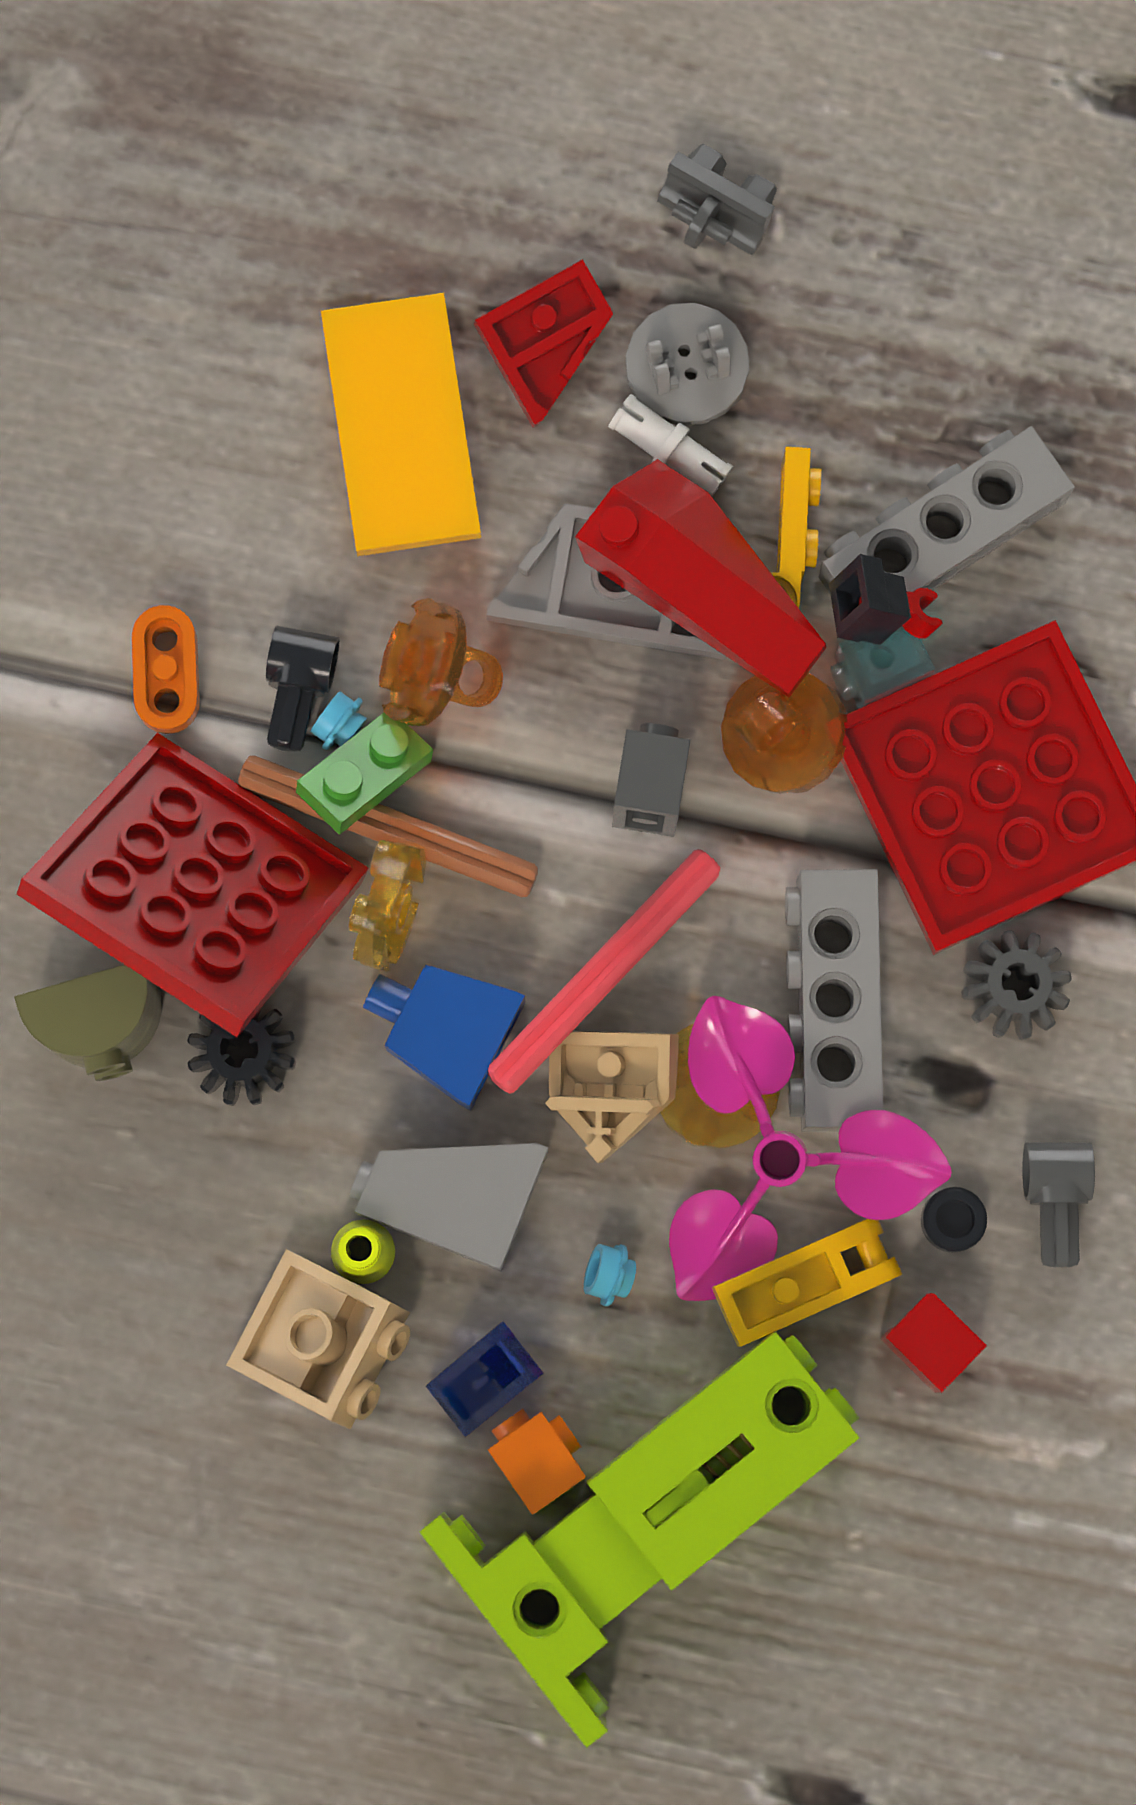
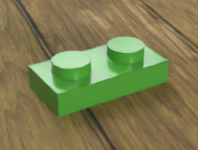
(364, 771)

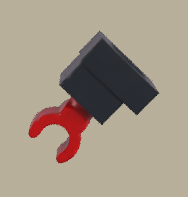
(875, 604)

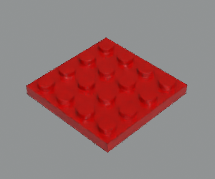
(993, 786)
(193, 883)

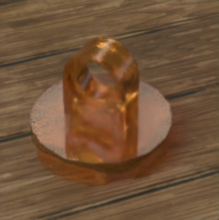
(426, 664)
(784, 740)

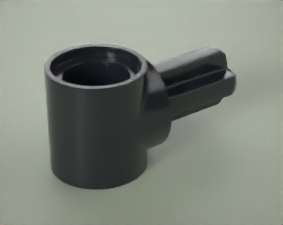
(300, 668)

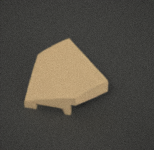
(612, 1084)

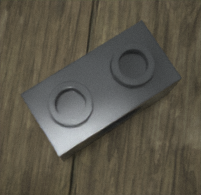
(651, 780)

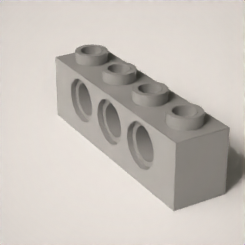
(1016, 462)
(853, 903)

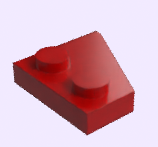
(545, 336)

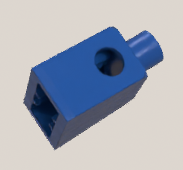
(447, 1027)

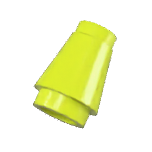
(376, 1264)

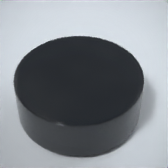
(954, 1219)

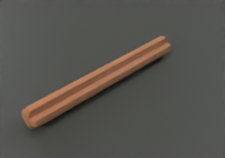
(385, 823)

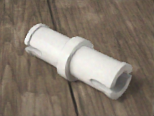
(669, 444)

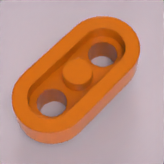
(165, 671)

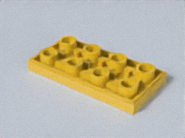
(400, 424)

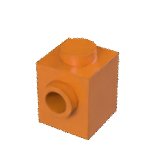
(537, 1457)

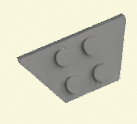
(567, 596)

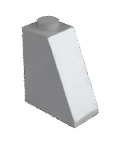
(453, 1196)

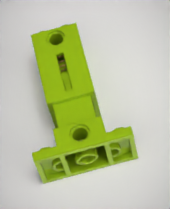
(652, 1518)

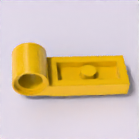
(796, 543)

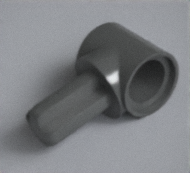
(1058, 1180)

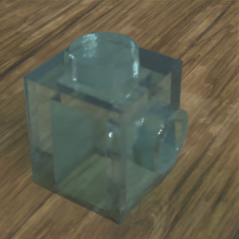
(875, 671)

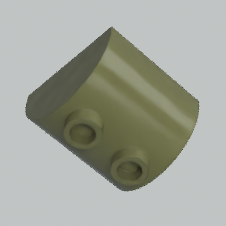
(95, 1019)

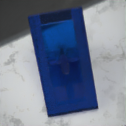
(484, 1379)

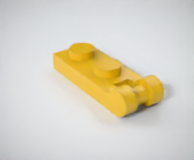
(804, 1282)

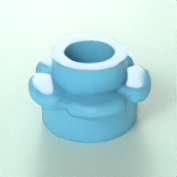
(339, 721)
(609, 1273)

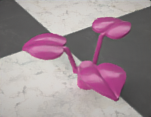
(883, 1157)

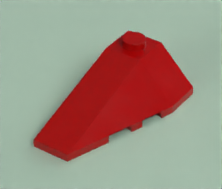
(694, 566)

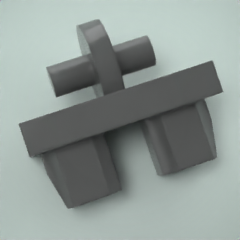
(714, 203)

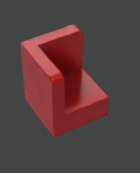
(934, 1342)

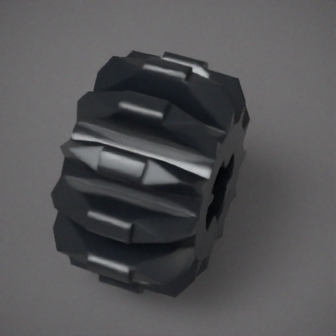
(252, 1070)

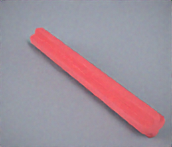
(603, 971)

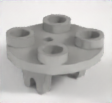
(715, 356)

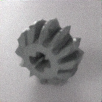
(1004, 1002)

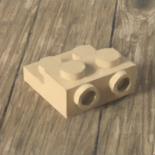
(321, 1340)

